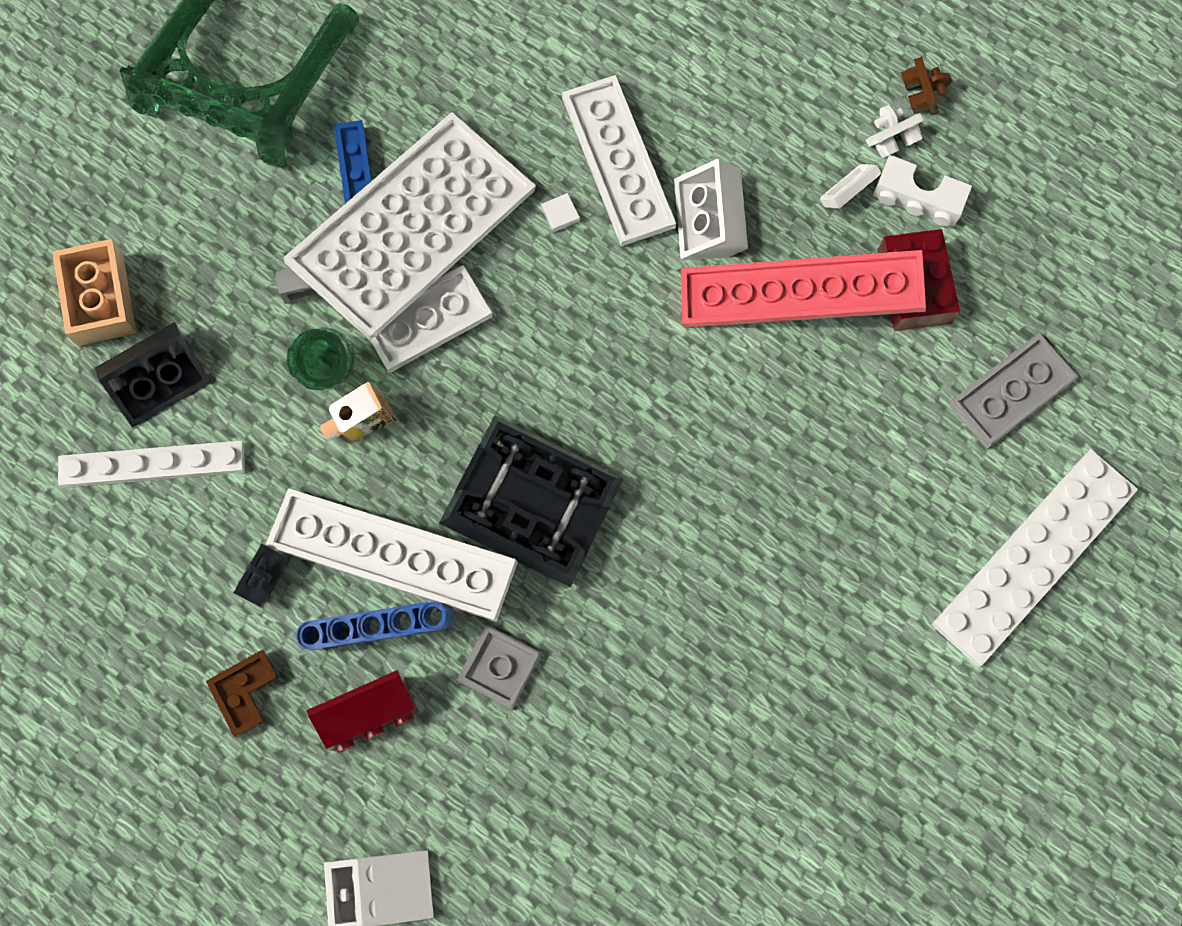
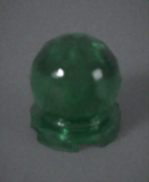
(321, 358)

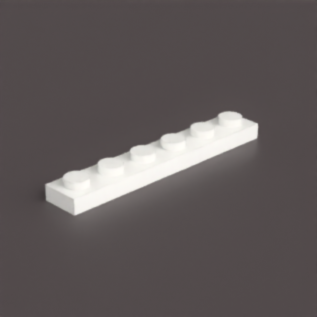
(151, 464)

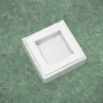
(560, 212)

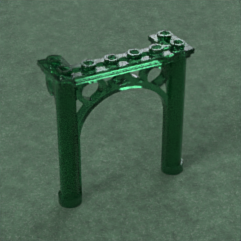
(268, 127)

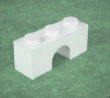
(899, 189)

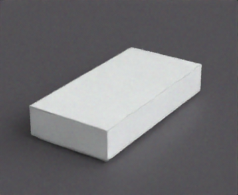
(850, 186)

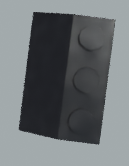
(152, 374)

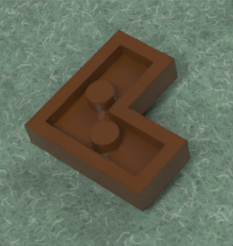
(234, 688)

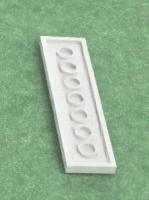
(392, 554)
(1034, 558)

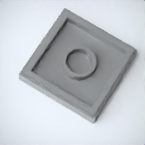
(499, 667)

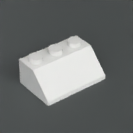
(711, 211)

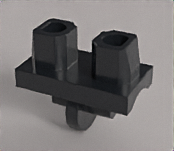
(261, 575)

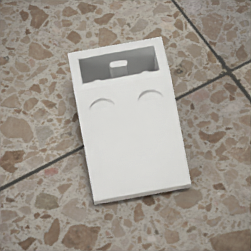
(379, 890)

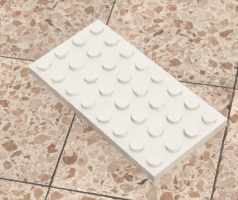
(409, 225)

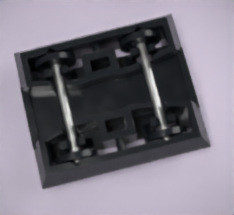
(531, 501)

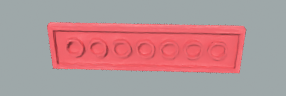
(803, 289)

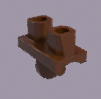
(918, 76)

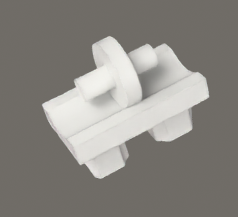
(908, 130)

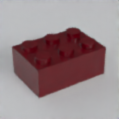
(939, 286)

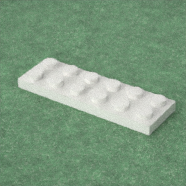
(618, 160)

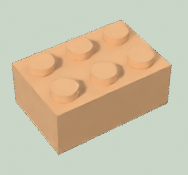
(94, 292)

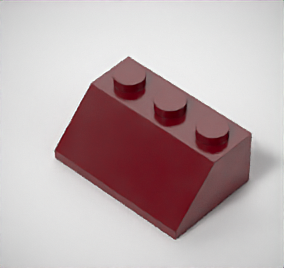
(363, 712)

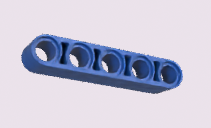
(360, 625)

